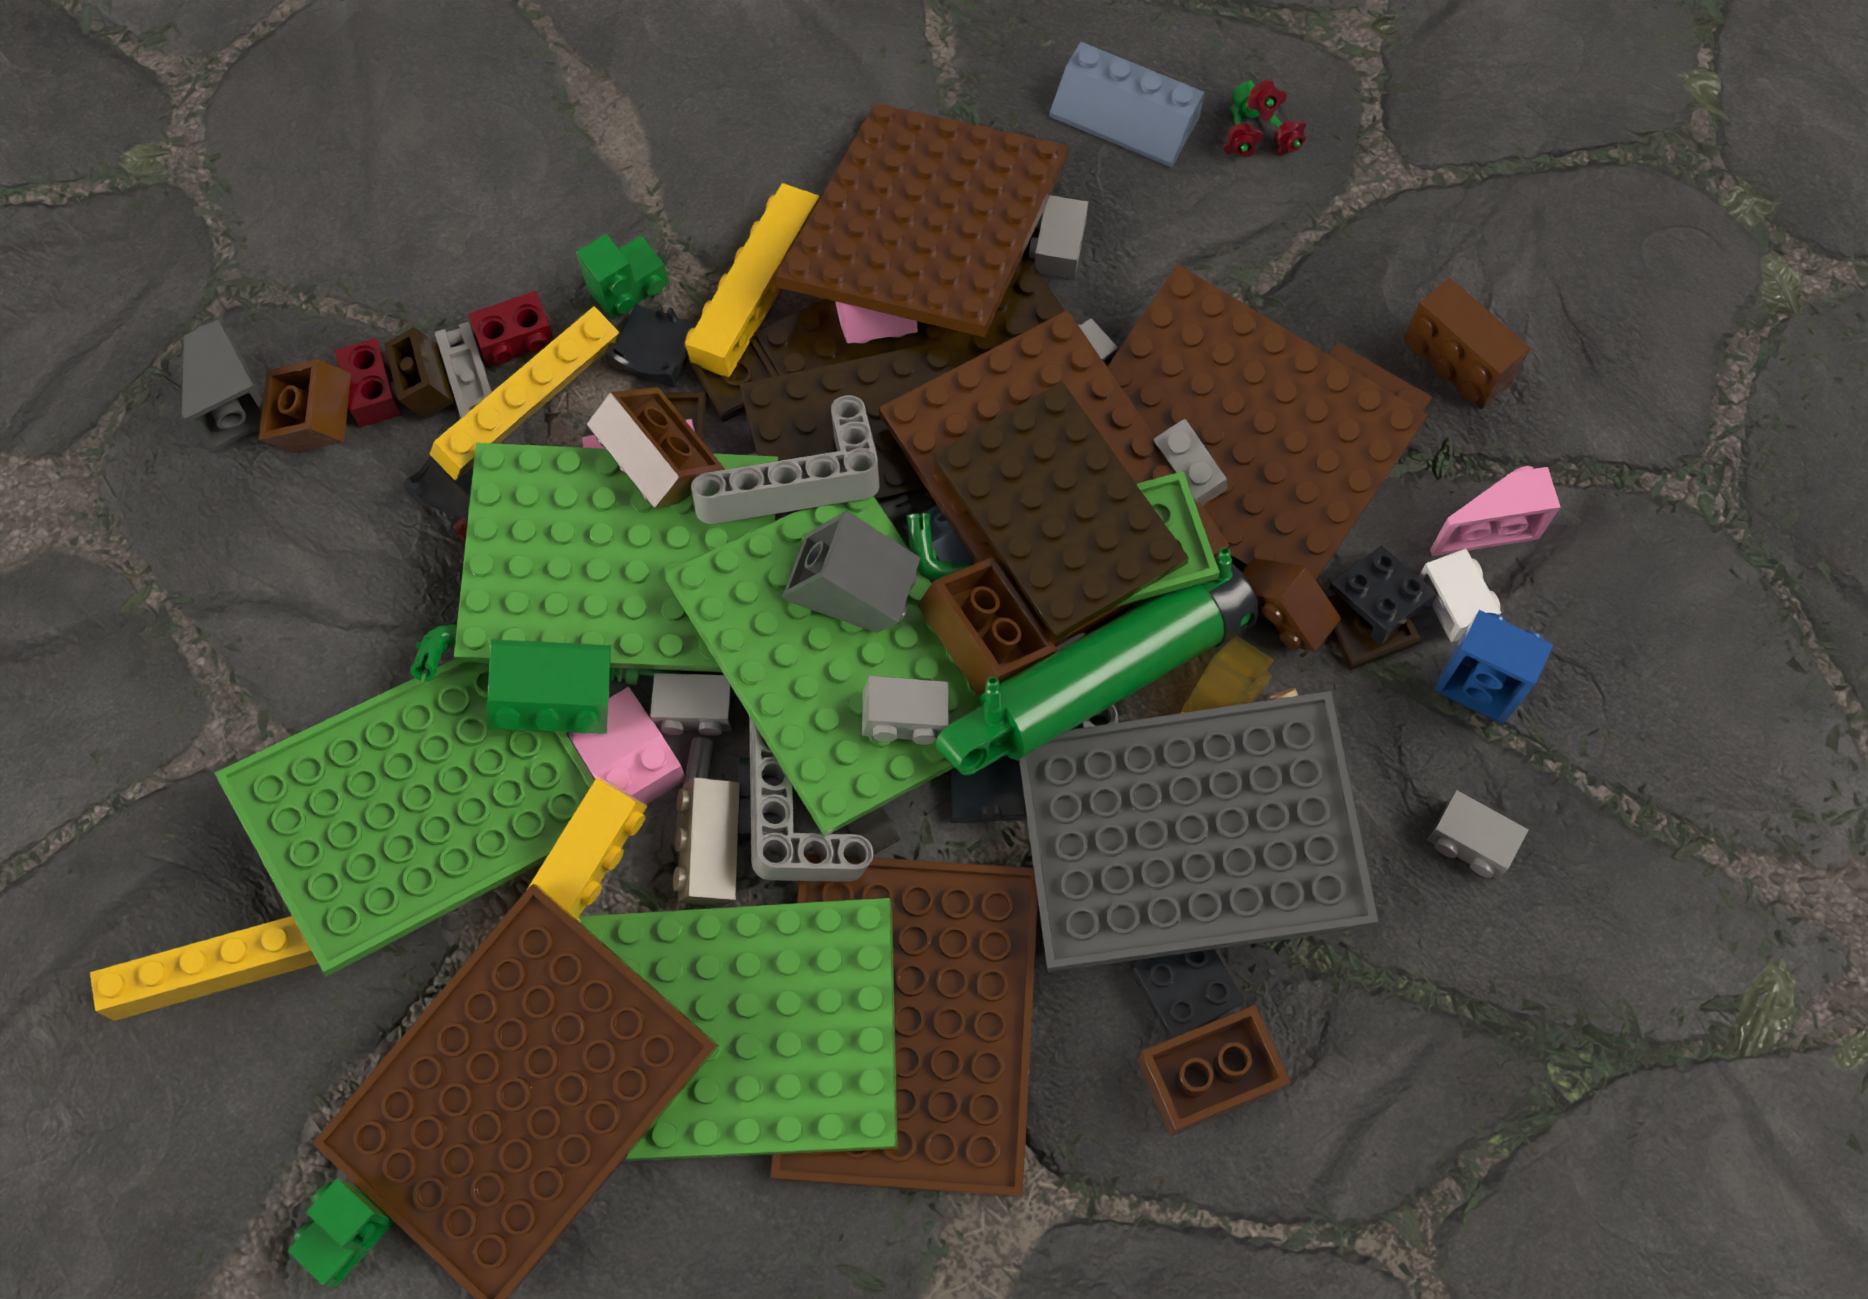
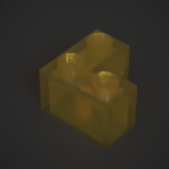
(1232, 678)

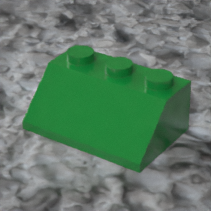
(548, 686)

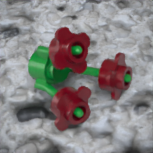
(1261, 100)

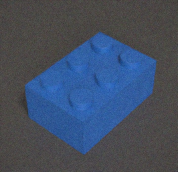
(1493, 666)

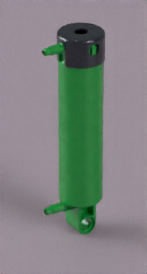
(1100, 669)

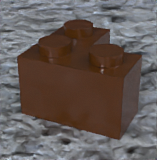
(1292, 602)

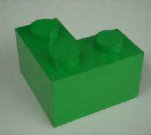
(621, 275)
(341, 1233)

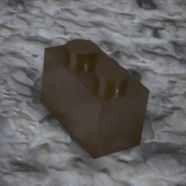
(418, 373)

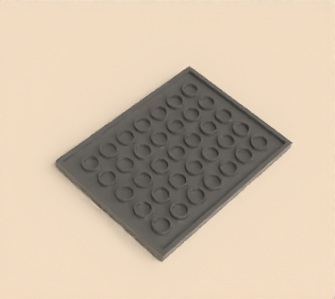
(1195, 833)

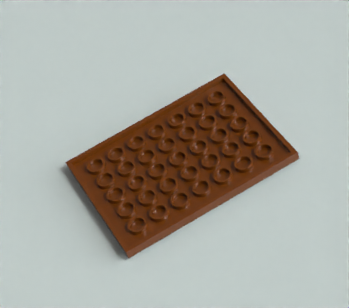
(925, 219)
(999, 382)
(1278, 416)
(959, 1028)
(515, 1096)

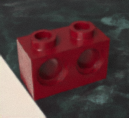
(510, 322)
(369, 382)

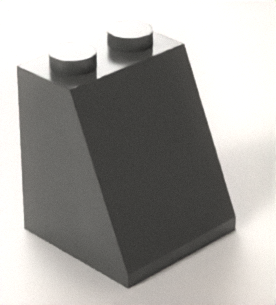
(218, 388)
(853, 574)

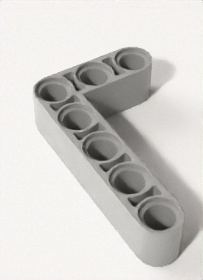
(796, 482)
(781, 837)

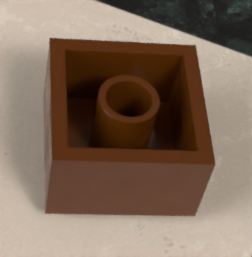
(305, 406)

